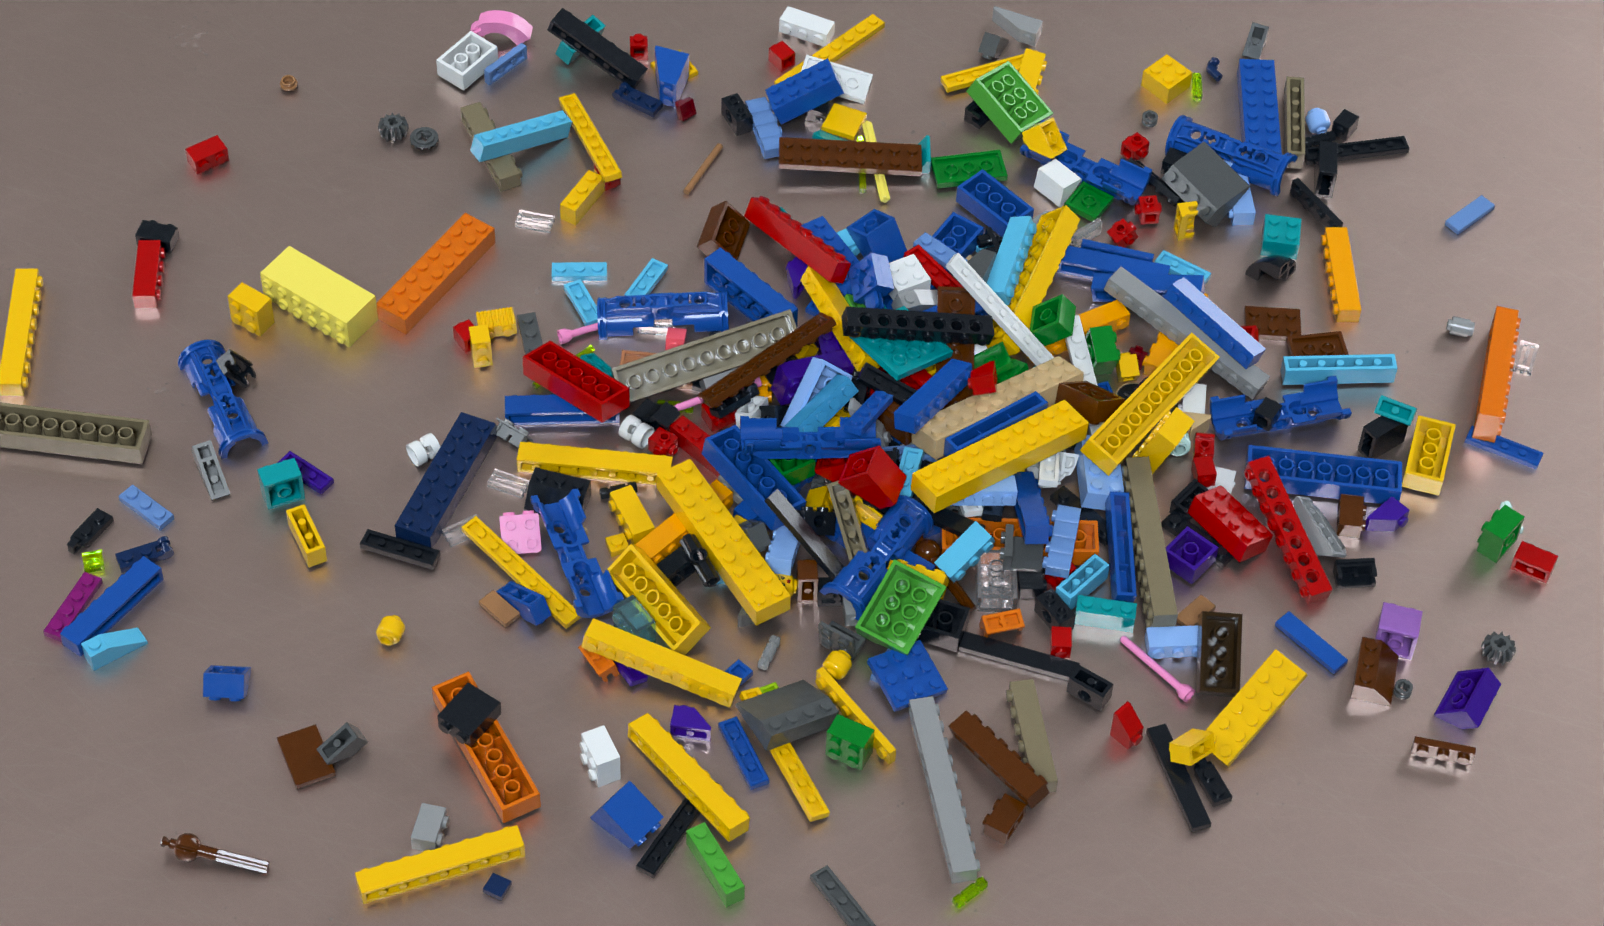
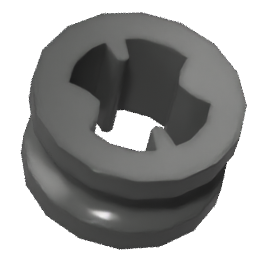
(1152, 115)
(1407, 685)

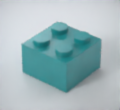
(1281, 236)
(281, 483)

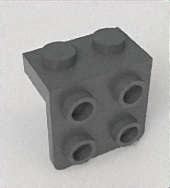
(1018, 555)
(840, 638)

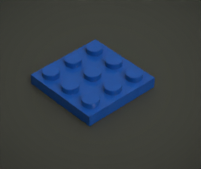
(907, 676)

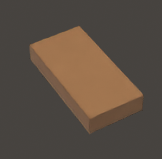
(499, 608)
(1190, 614)

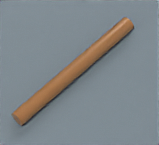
(702, 169)

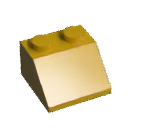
(1045, 139)

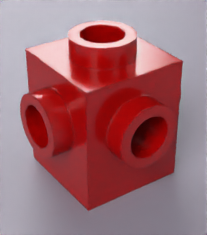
(1135, 147)
(1148, 209)
(1123, 233)
(663, 443)

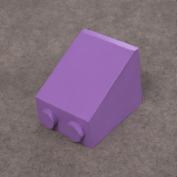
(1399, 628)

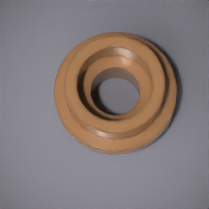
(288, 83)

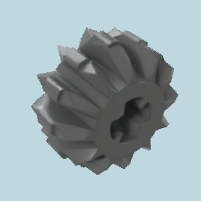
(393, 127)
(1498, 648)

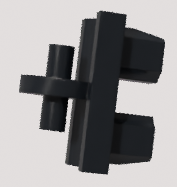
(990, 240)

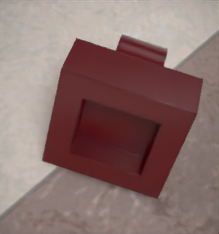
(685, 108)
(1138, 350)

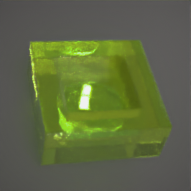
(93, 561)

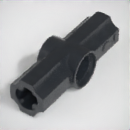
(695, 553)

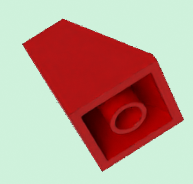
(873, 477)

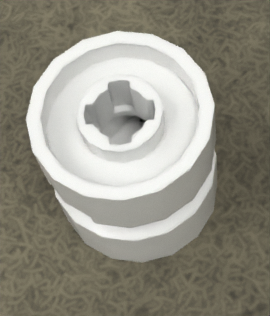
(635, 431)
(422, 450)

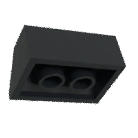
(555, 486)

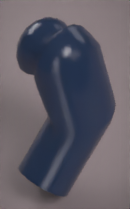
(1212, 67)

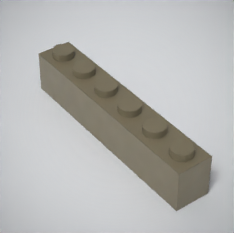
(1294, 120)
(501, 168)
(848, 522)
(1031, 730)

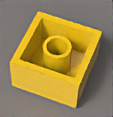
(1166, 78)
(251, 309)

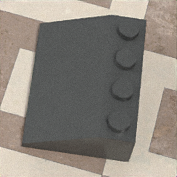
(1209, 181)
(788, 714)

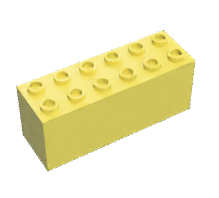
(319, 296)

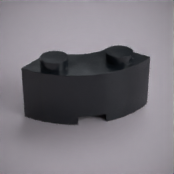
(657, 414)

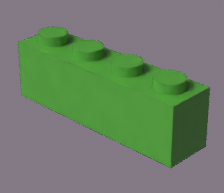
(715, 864)

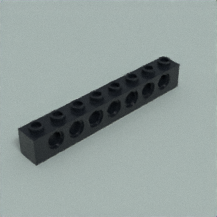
(932, 326)

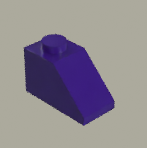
(794, 274)
(1388, 517)
(689, 724)

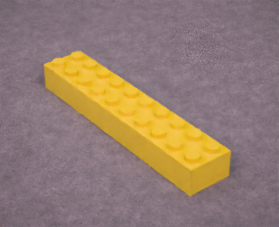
(1043, 260)
(1149, 404)
(999, 456)
(725, 542)

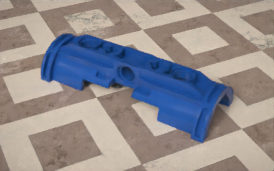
(1262, 174)
(1103, 175)
(620, 321)
(1316, 397)
(225, 430)
(766, 441)
(570, 516)
(861, 591)

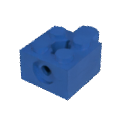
(871, 280)

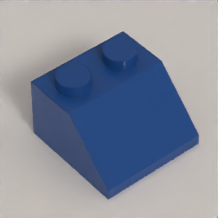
(226, 682)

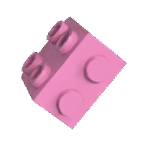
(521, 531)

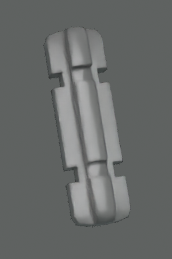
(769, 652)

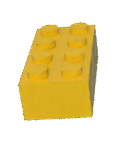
(1164, 437)
(1428, 455)

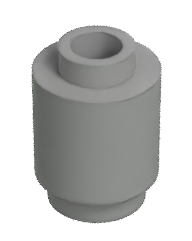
(1460, 327)

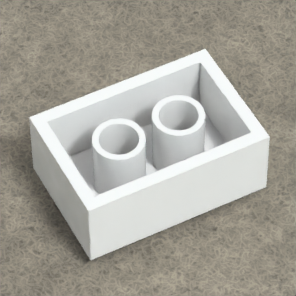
(466, 60)

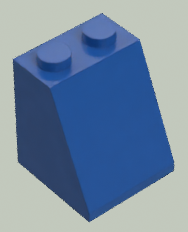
(671, 74)
(878, 235)
(628, 816)

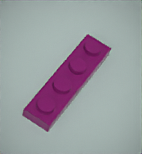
(73, 605)

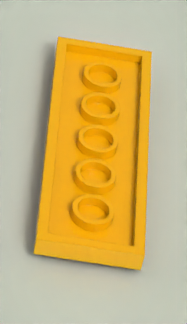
(1254, 706)

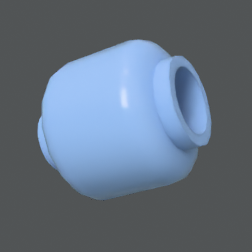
(1317, 121)

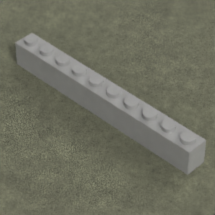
(1178, 327)
(943, 791)

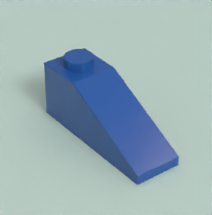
(529, 603)

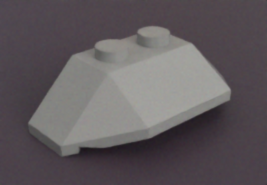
(1318, 529)

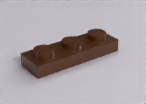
(1443, 750)

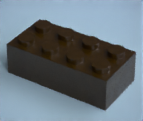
(1218, 654)

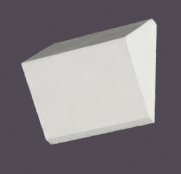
(1056, 182)

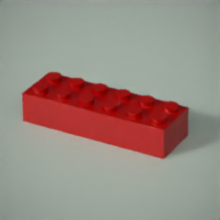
(576, 381)

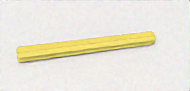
(880, 179)

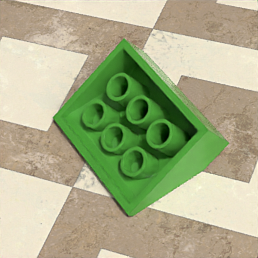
(1009, 101)
(900, 608)

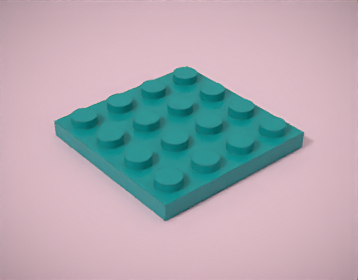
(903, 357)

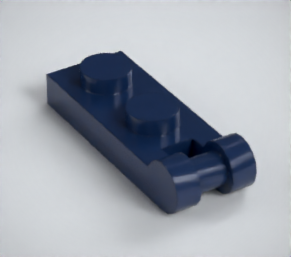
(637, 99)
(129, 557)

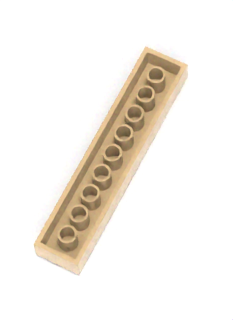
(960, 415)

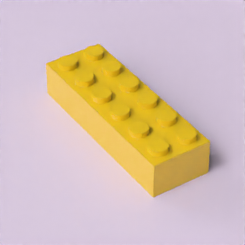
(673, 615)

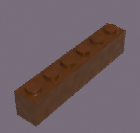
(999, 759)

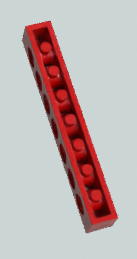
(1265, 469)

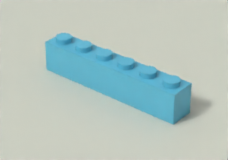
(521, 136)
(1011, 257)
(1347, 369)

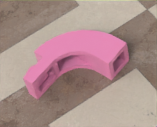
(504, 23)

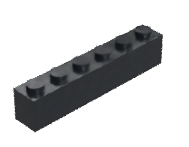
(597, 48)

